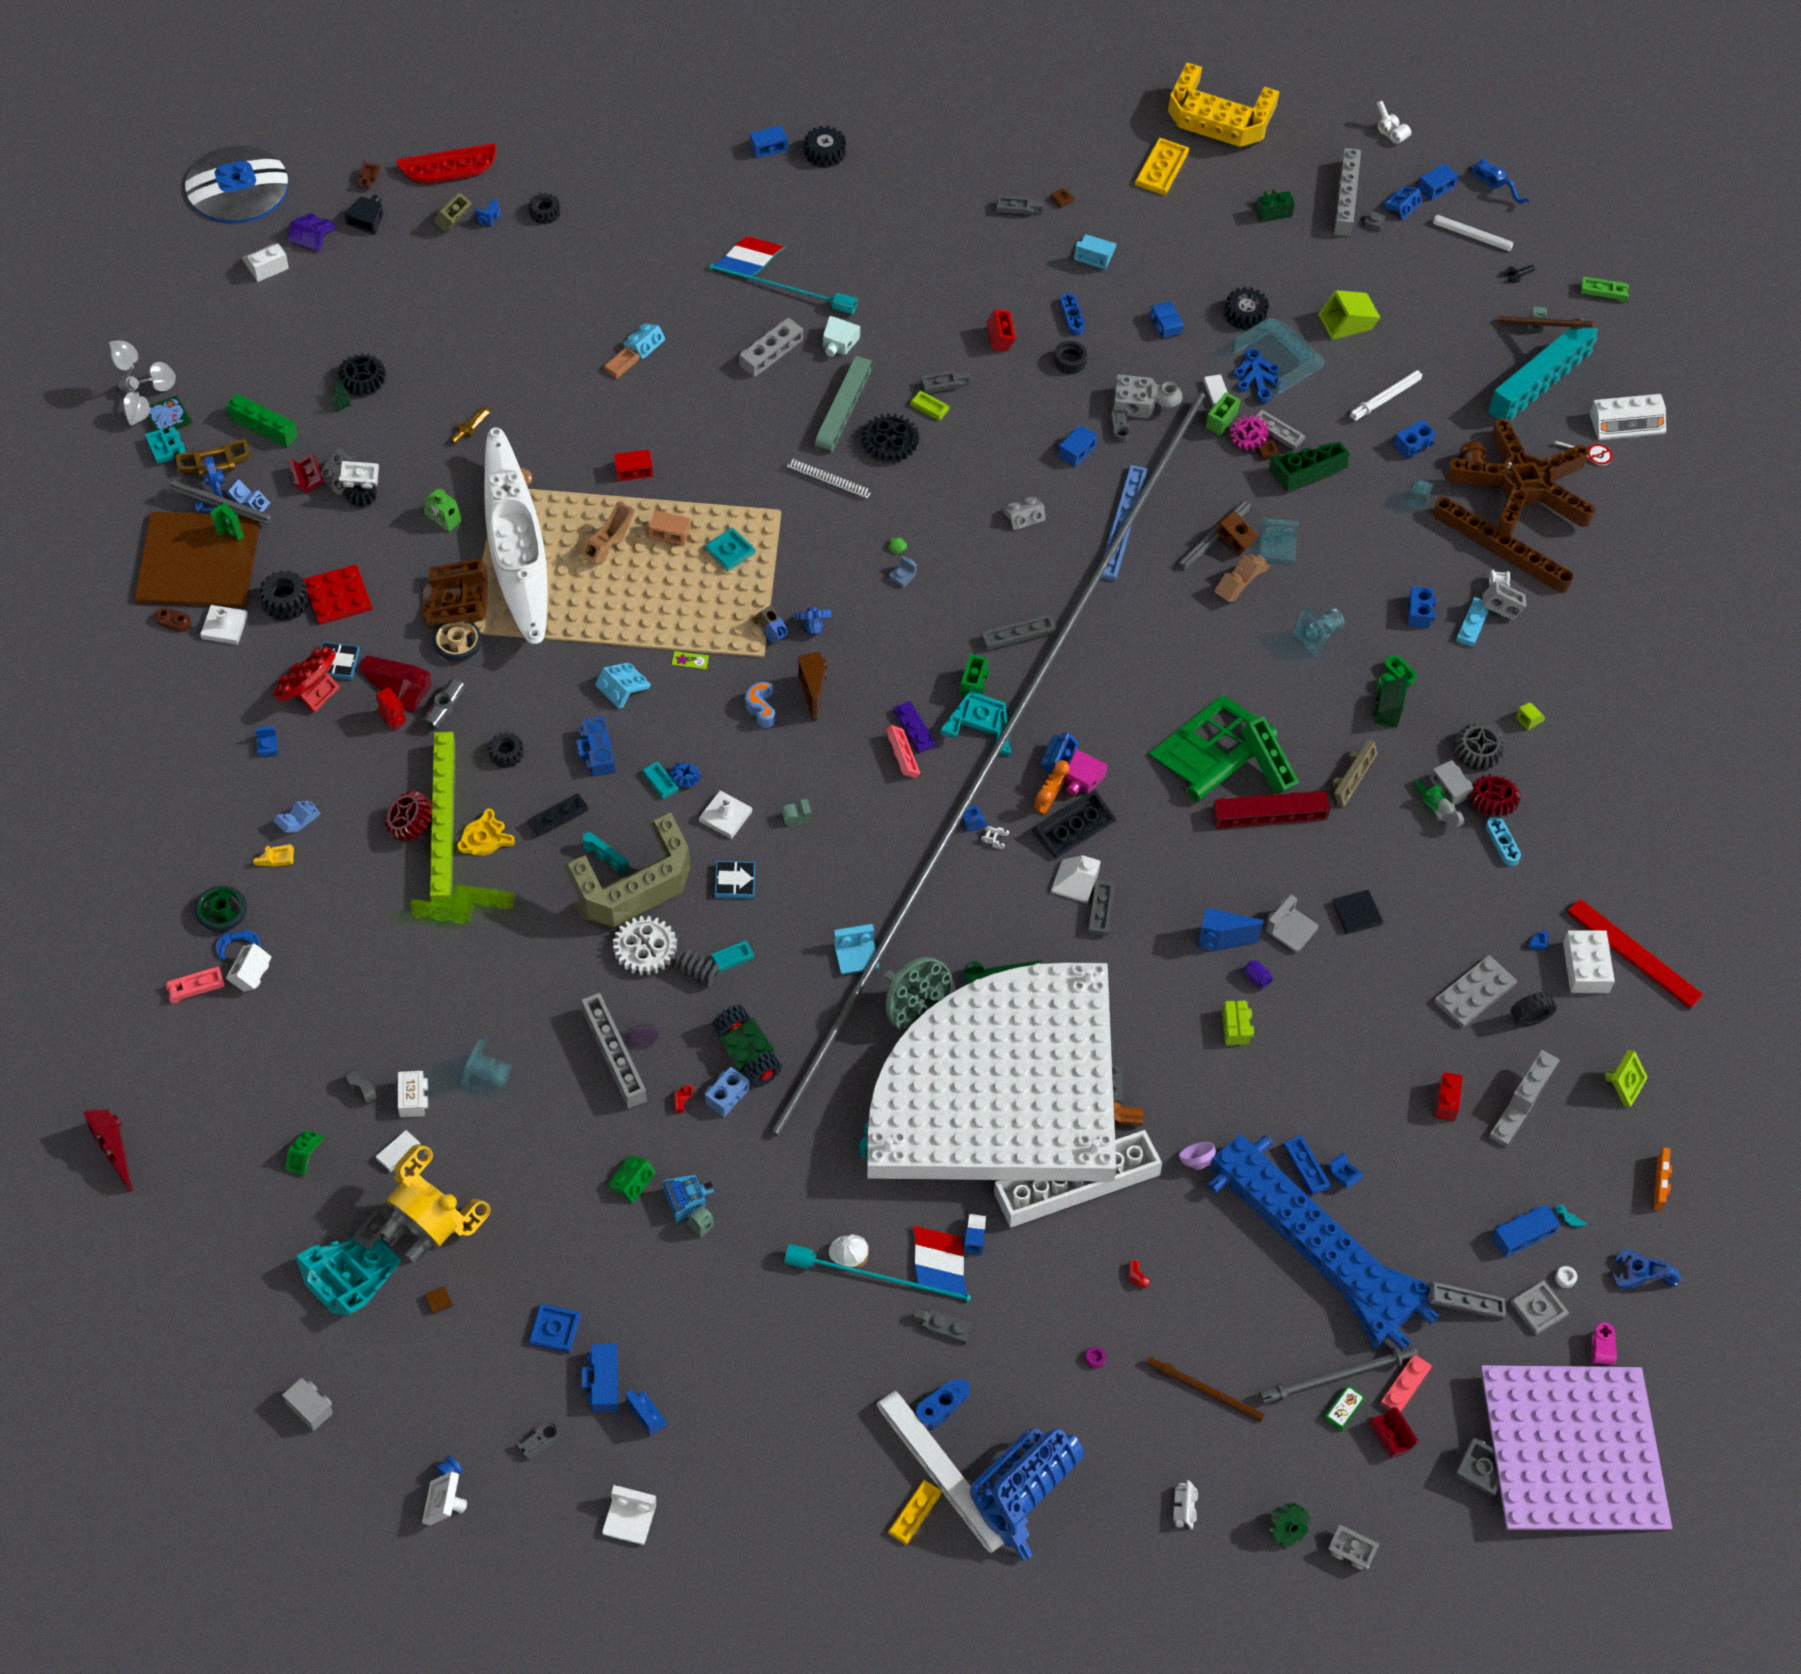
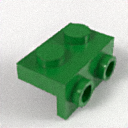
(632, 1177)

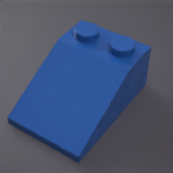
(1227, 930)

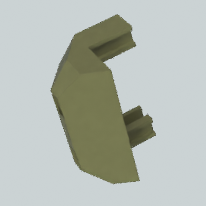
(639, 889)

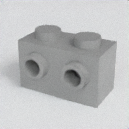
(1452, 781)
(308, 1404)

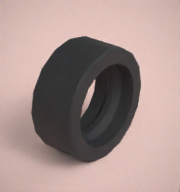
(1070, 347)

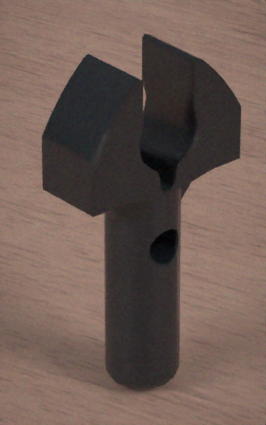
(1517, 273)

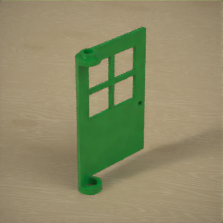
(1200, 760)

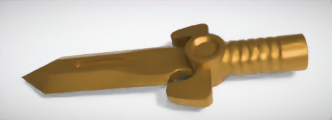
(464, 430)

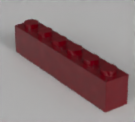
(1270, 809)

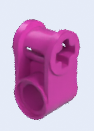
(1604, 1345)

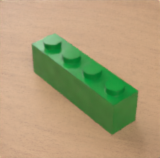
(261, 420)
(1269, 755)

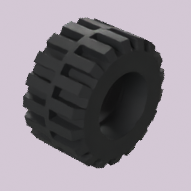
(287, 606)

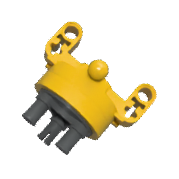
(424, 1210)

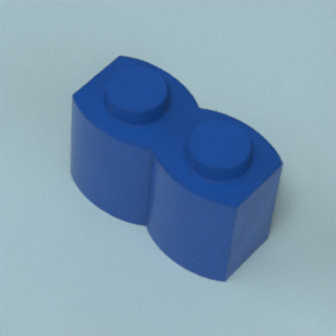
(1166, 319)

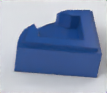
(1539, 941)

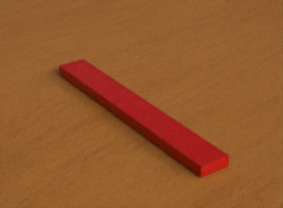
(1636, 954)

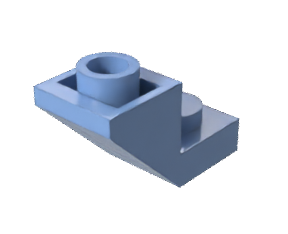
(241, 494)
(300, 815)

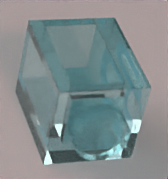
(1420, 493)

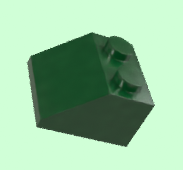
(1391, 702)

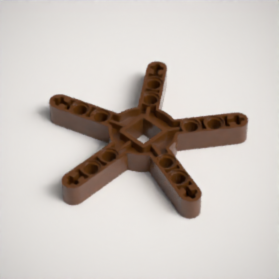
(1520, 465)

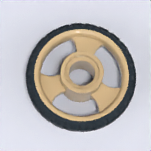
(457, 640)

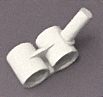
(1390, 126)

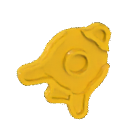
(484, 836)

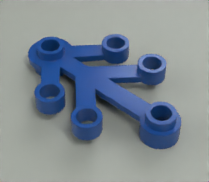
(1254, 358)

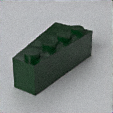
(1304, 467)

